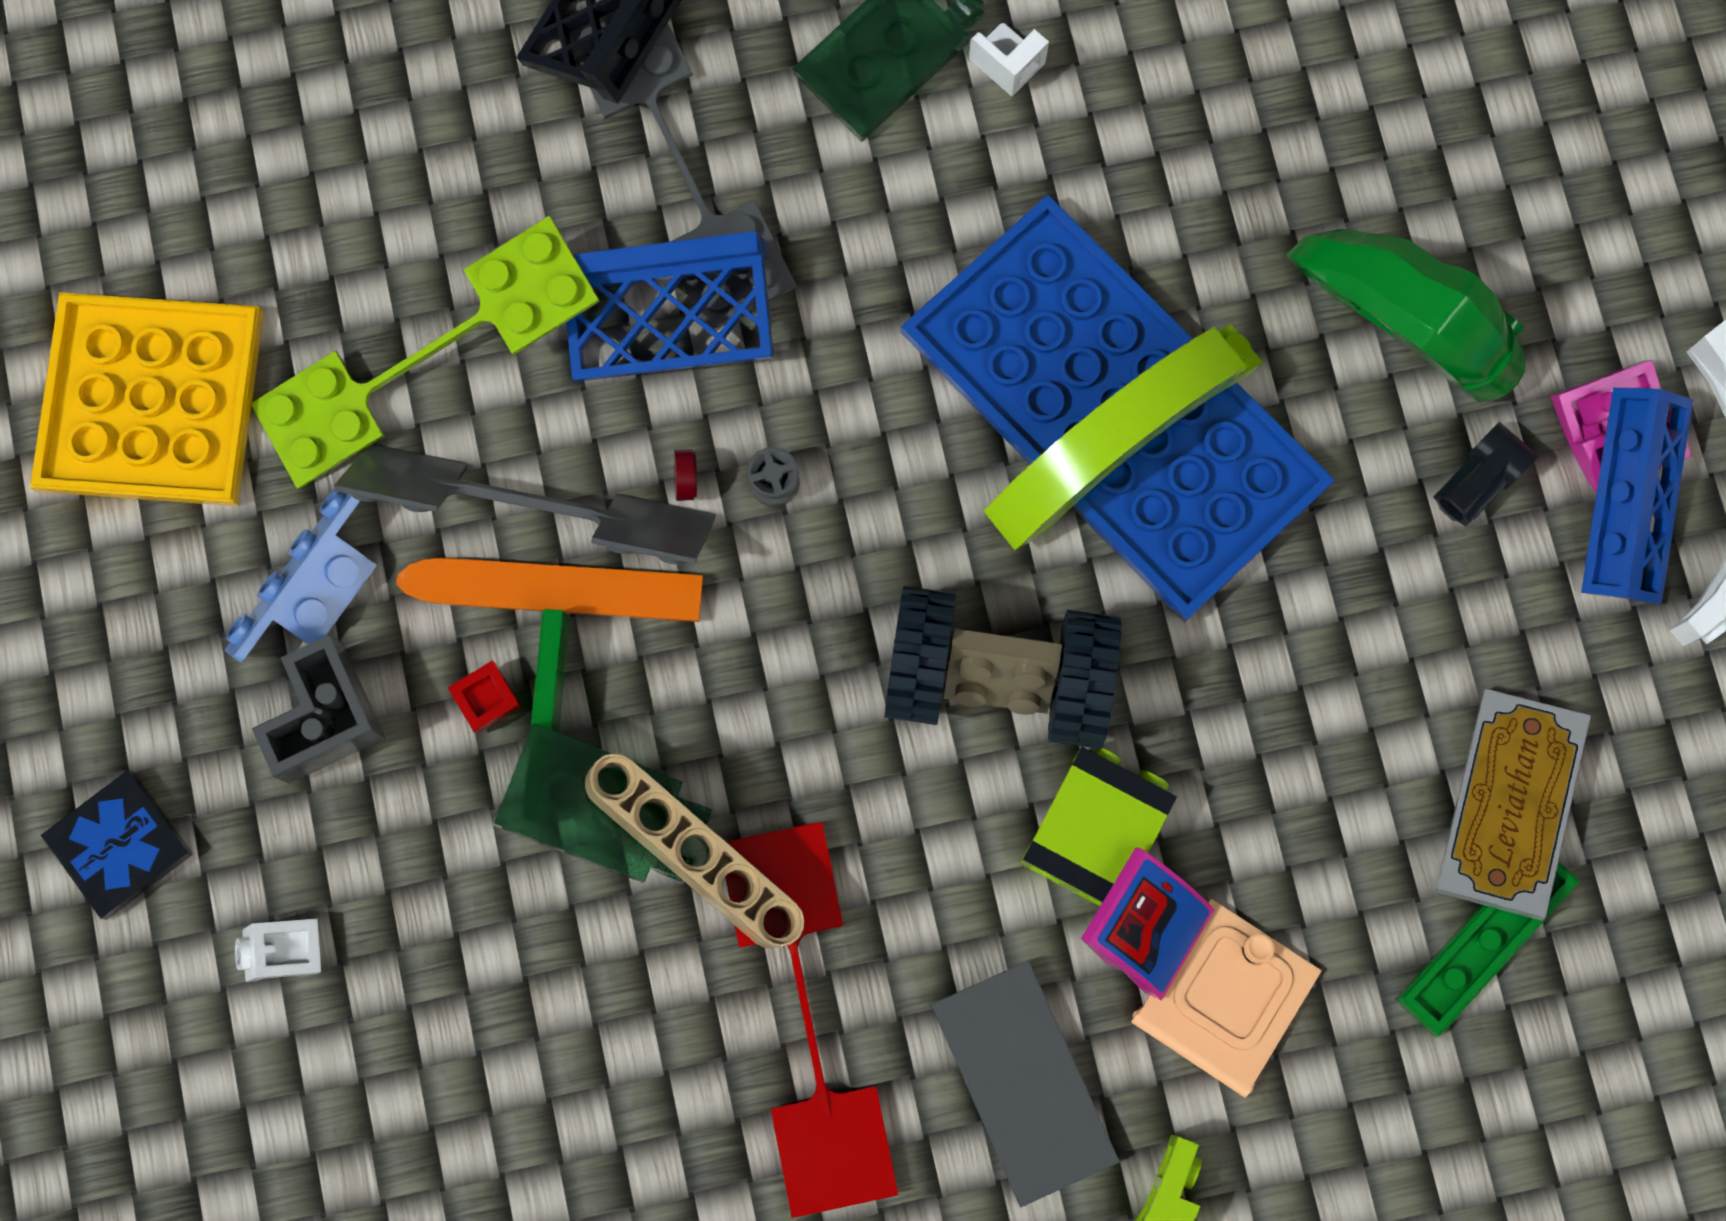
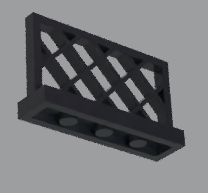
(616, 48)

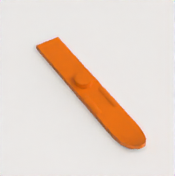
(554, 587)

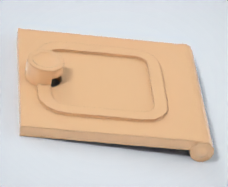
(1225, 1009)

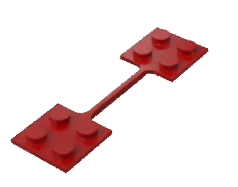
(834, 1142)

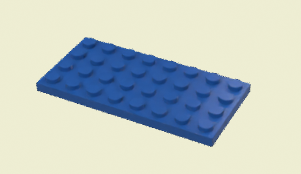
(1056, 329)

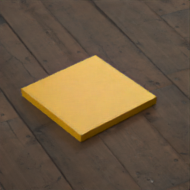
(147, 399)

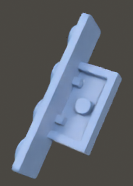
(311, 587)

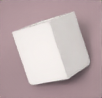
(1008, 57)

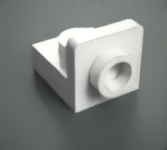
(279, 949)

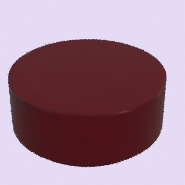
(685, 474)

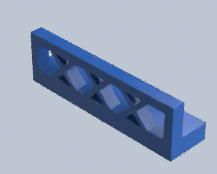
(1632, 493)

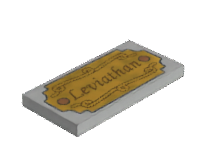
(1513, 804)

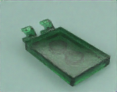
(884, 57)
(551, 806)

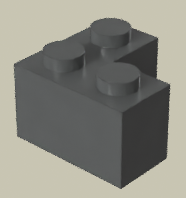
(332, 715)

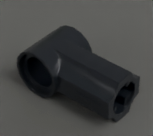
(1491, 467)

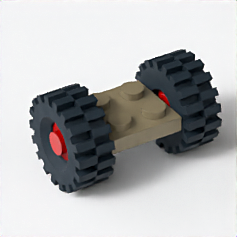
(1004, 669)

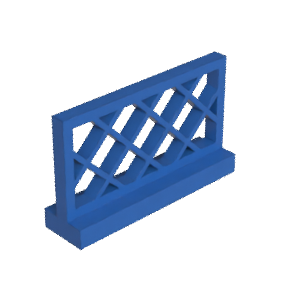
(673, 262)

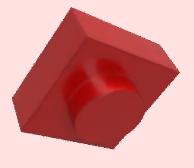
(484, 697)

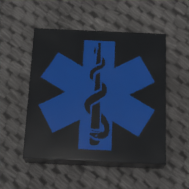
(116, 845)

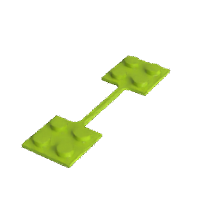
(522, 289)

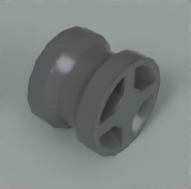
(770, 466)

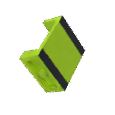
(1097, 824)

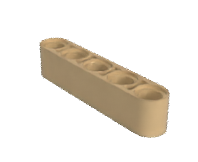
(720, 856)

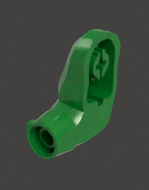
(1422, 303)

